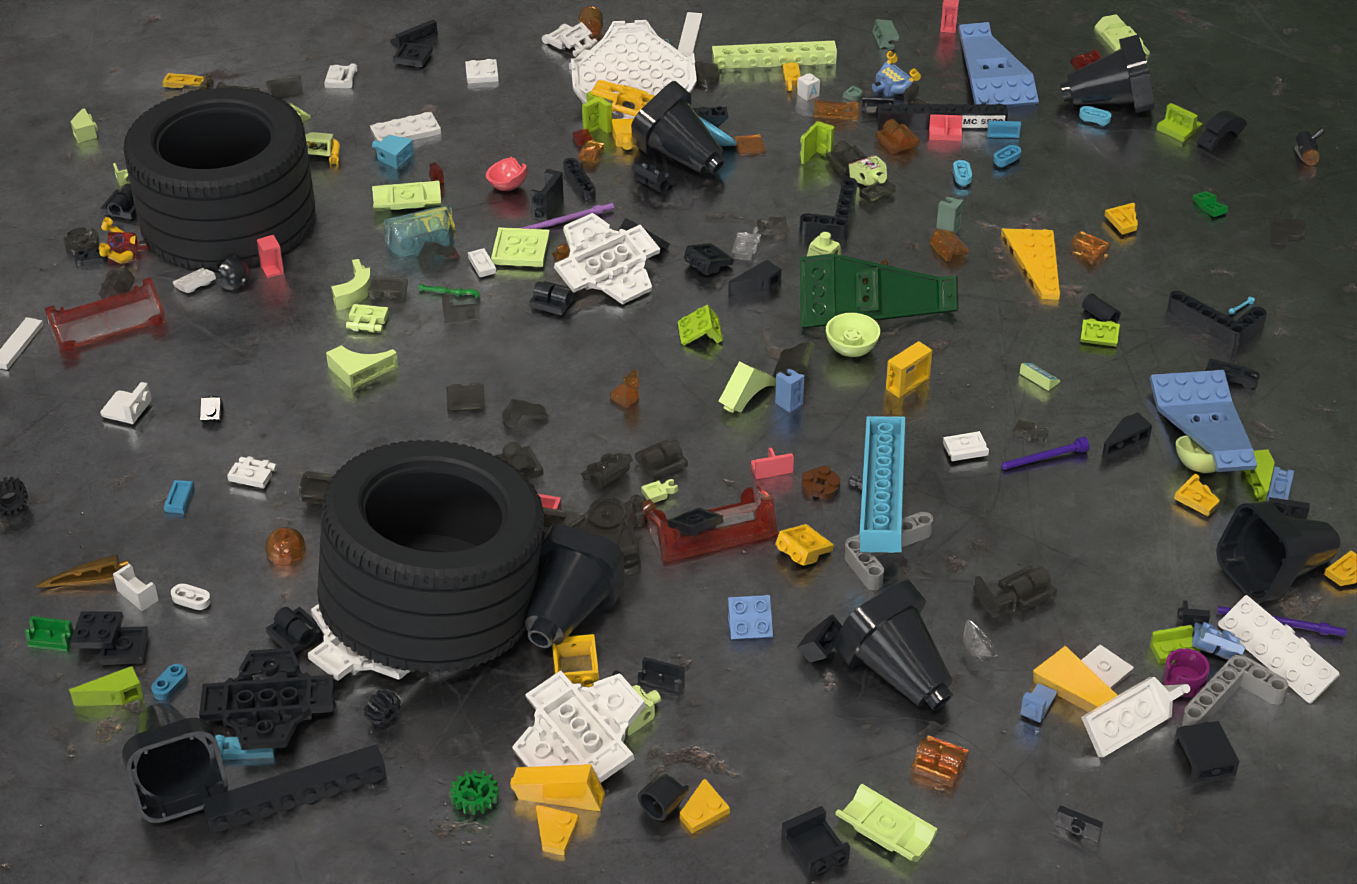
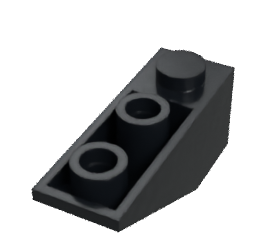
(757, 279)

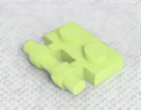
(364, 313)

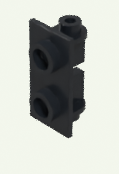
(870, 104)

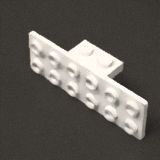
(1279, 649)

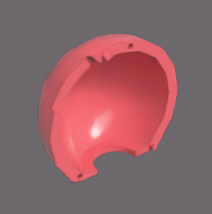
(506, 174)

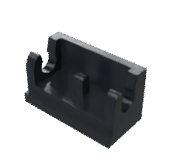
(662, 677)

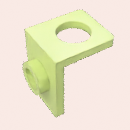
(121, 176)

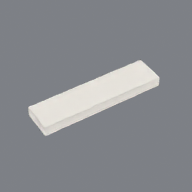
(18, 341)

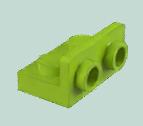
(1100, 332)
(1171, 639)

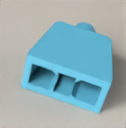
(393, 150)

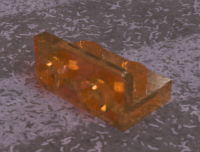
(947, 244)

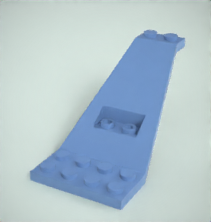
(1201, 398)

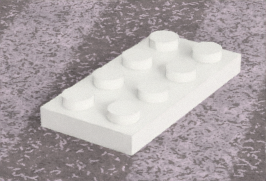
(410, 127)

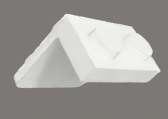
(126, 405)

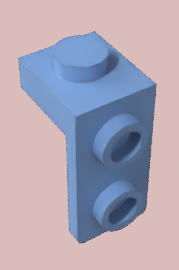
(1038, 702)

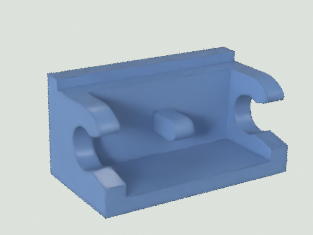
(789, 390)

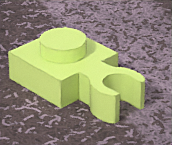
(657, 491)

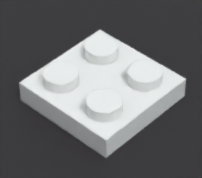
(481, 71)

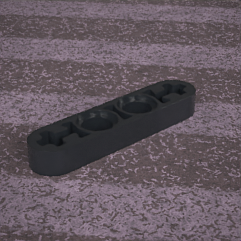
(577, 176)

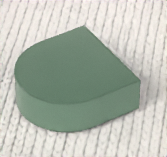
(853, 94)

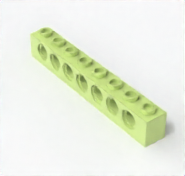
(774, 54)

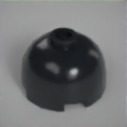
(233, 274)

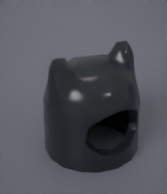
(666, 792)

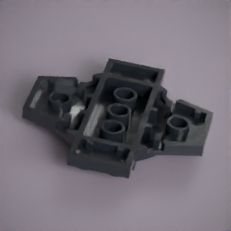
(267, 698)

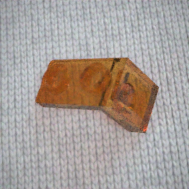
(628, 391)

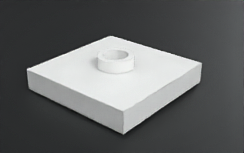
(1107, 666)

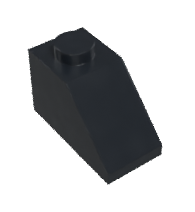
(820, 640)

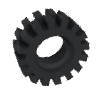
(16, 501)

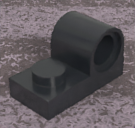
(1291, 508)

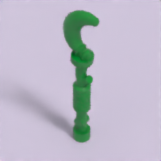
(443, 290)

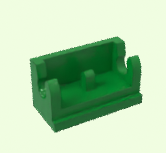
(49, 633)

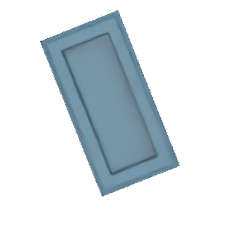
(1004, 129)
(178, 496)

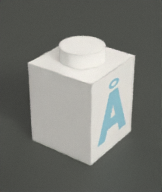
(808, 87)

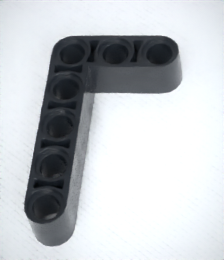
(837, 225)
(1214, 322)

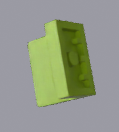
(817, 139)
(699, 323)

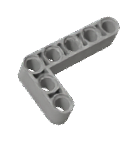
(866, 564)
(1235, 673)

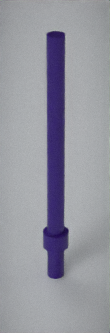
(1322, 628)

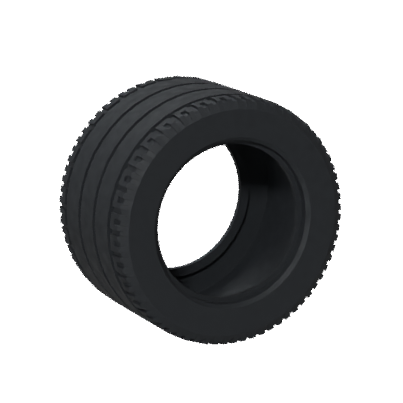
(219, 175)
(428, 555)

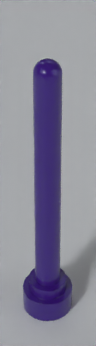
(1080, 445)

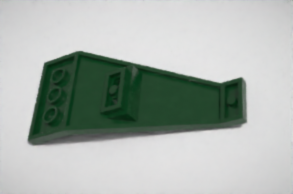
(836, 286)

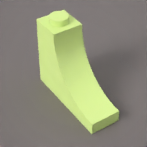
(360, 368)
(743, 386)

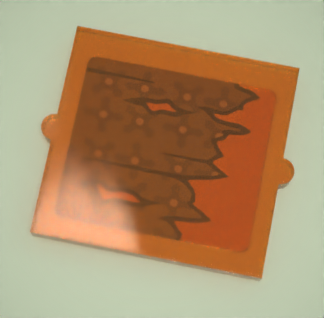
(750, 145)

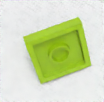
(597, 113)
(1179, 123)

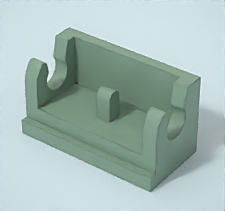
(884, 32)
(950, 214)

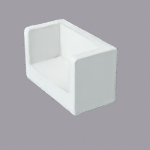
(133, 589)

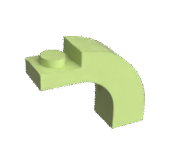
(355, 290)

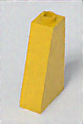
(1073, 680)
(559, 785)

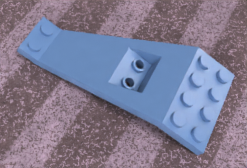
(1005, 85)

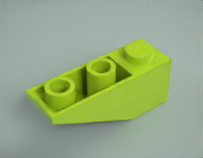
(1261, 476)
(111, 689)

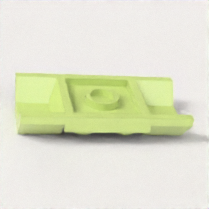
(1112, 29)
(406, 196)
(888, 824)

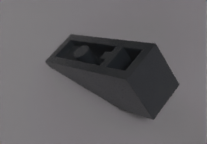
(1128, 433)

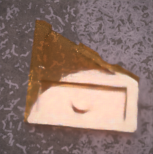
(1089, 246)

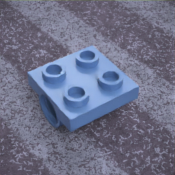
(750, 617)
(1220, 643)

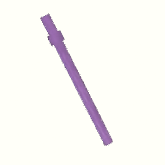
(597, 210)

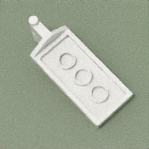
(1131, 714)

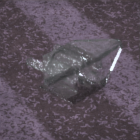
(977, 642)

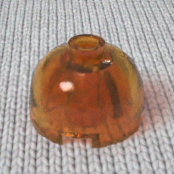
(285, 546)

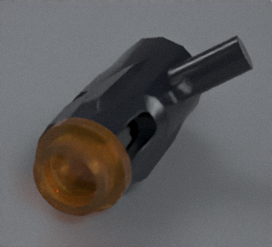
(1307, 147)

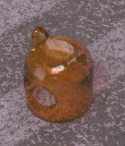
(592, 19)

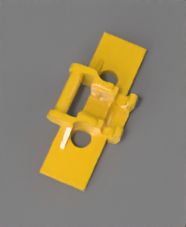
(625, 93)

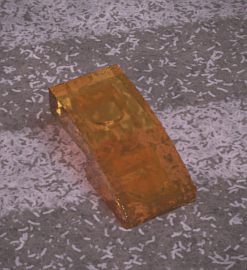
(591, 150)

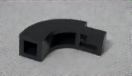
(1218, 126)

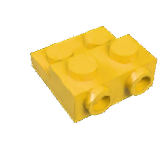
(803, 544)

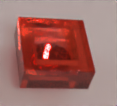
(582, 136)
(436, 173)

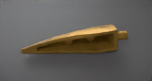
(90, 572)

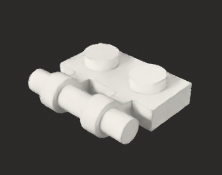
(576, 35)
(252, 471)

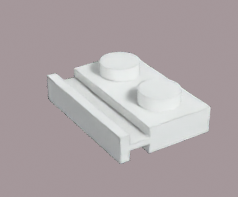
(193, 280)
(965, 446)

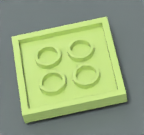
(520, 247)

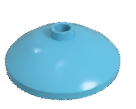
(721, 137)

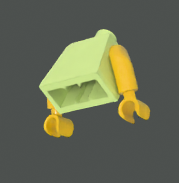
(324, 145)

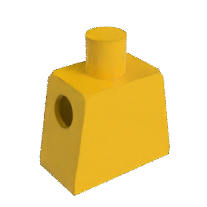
(622, 133)

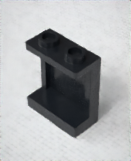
(547, 200)
(1207, 751)
(814, 842)

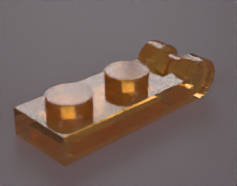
(836, 110)

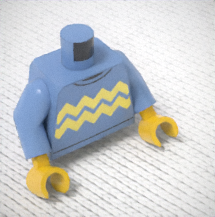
(892, 79)

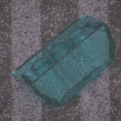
(408, 233)

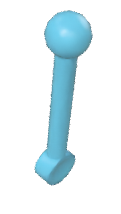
(1250, 300)

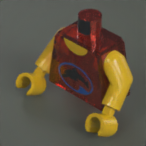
(121, 245)

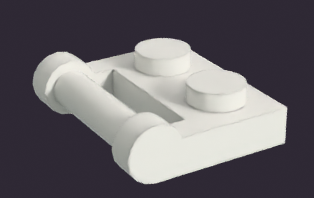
(553, 38)
(336, 75)

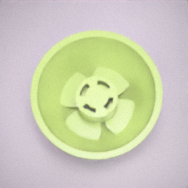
(852, 334)
(1194, 455)

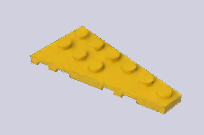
(1038, 257)

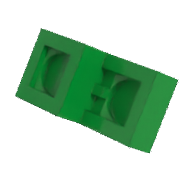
(1208, 203)

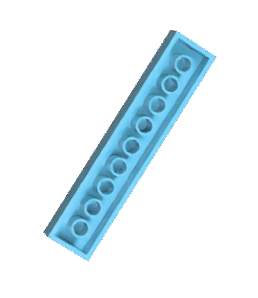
(883, 485)

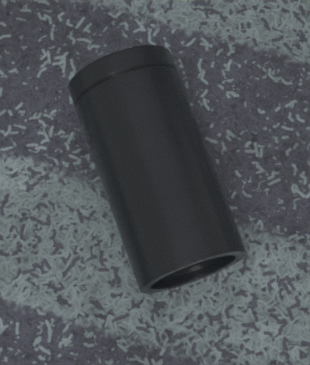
(1100, 308)

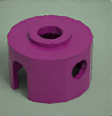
(1189, 668)

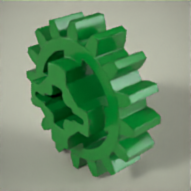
(474, 792)

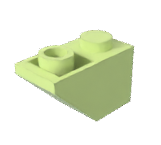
(83, 126)

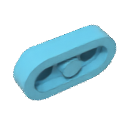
(1095, 115)
(962, 172)

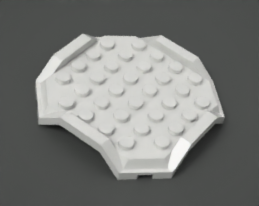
(632, 57)

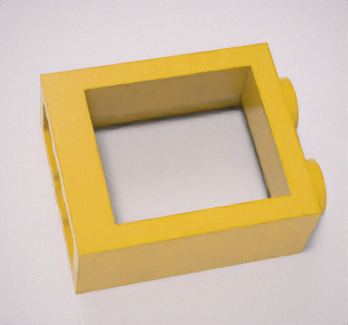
(916, 355)
(584, 646)

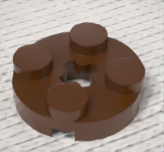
(824, 475)

